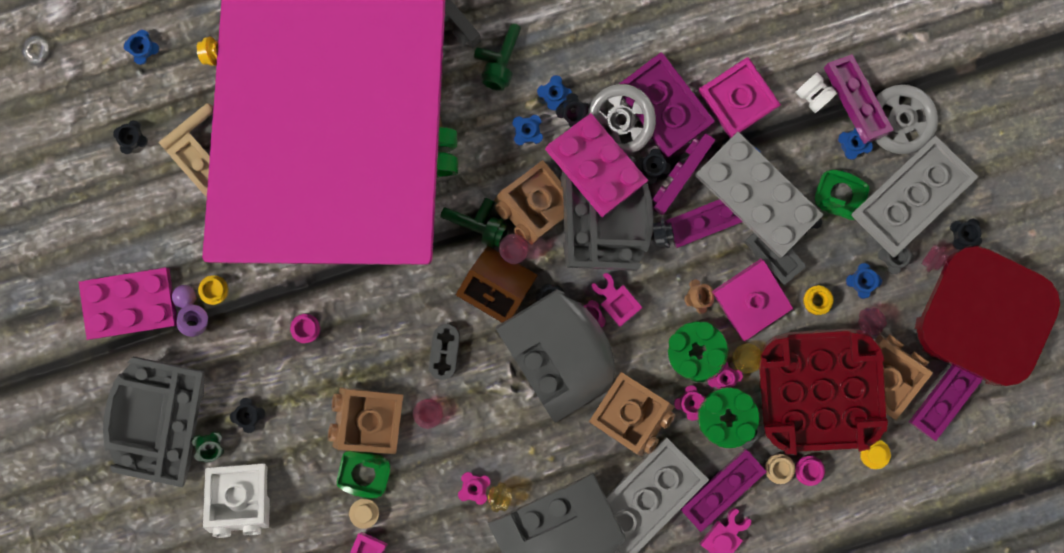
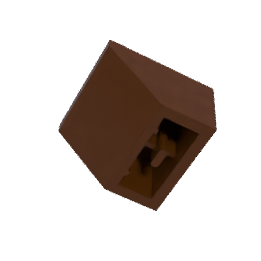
(496, 285)

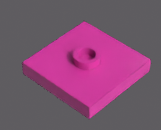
(739, 97)
(752, 299)

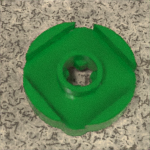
(713, 358)
(717, 431)

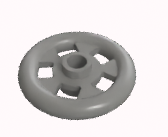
(641, 105)
(925, 130)

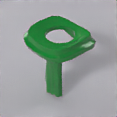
(836, 206)
(345, 479)

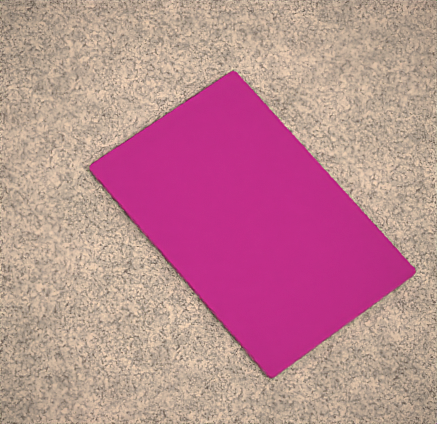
(325, 132)

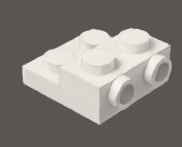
(236, 500)

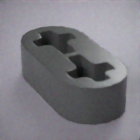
(437, 350)

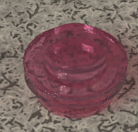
(514, 248)
(935, 258)
(872, 321)
(428, 413)

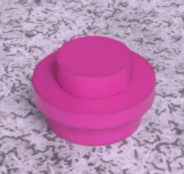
(305, 328)
(809, 470)

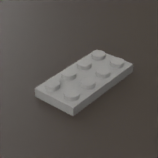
(759, 195)
(914, 196)
(653, 494)

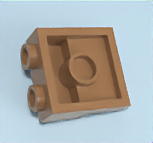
(533, 202)
(902, 374)
(633, 415)
(365, 421)

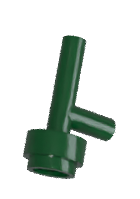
(495, 73)
(492, 232)

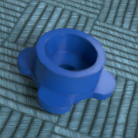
(133, 43)
(546, 92)
(533, 136)
(851, 150)
(872, 280)

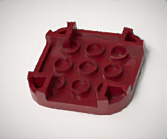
(988, 316)
(823, 390)

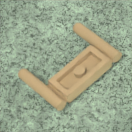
(187, 151)

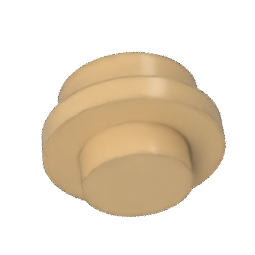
(780, 468)
(364, 513)

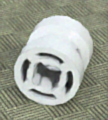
(811, 87)

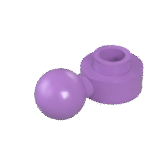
(184, 298)

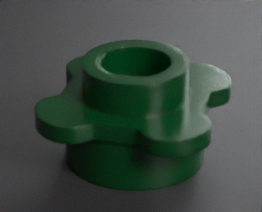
(211, 453)

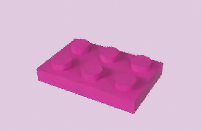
(596, 165)
(127, 303)

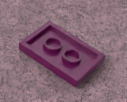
(676, 107)

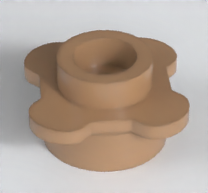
(699, 296)

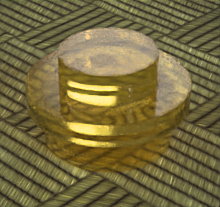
(746, 358)
(500, 497)

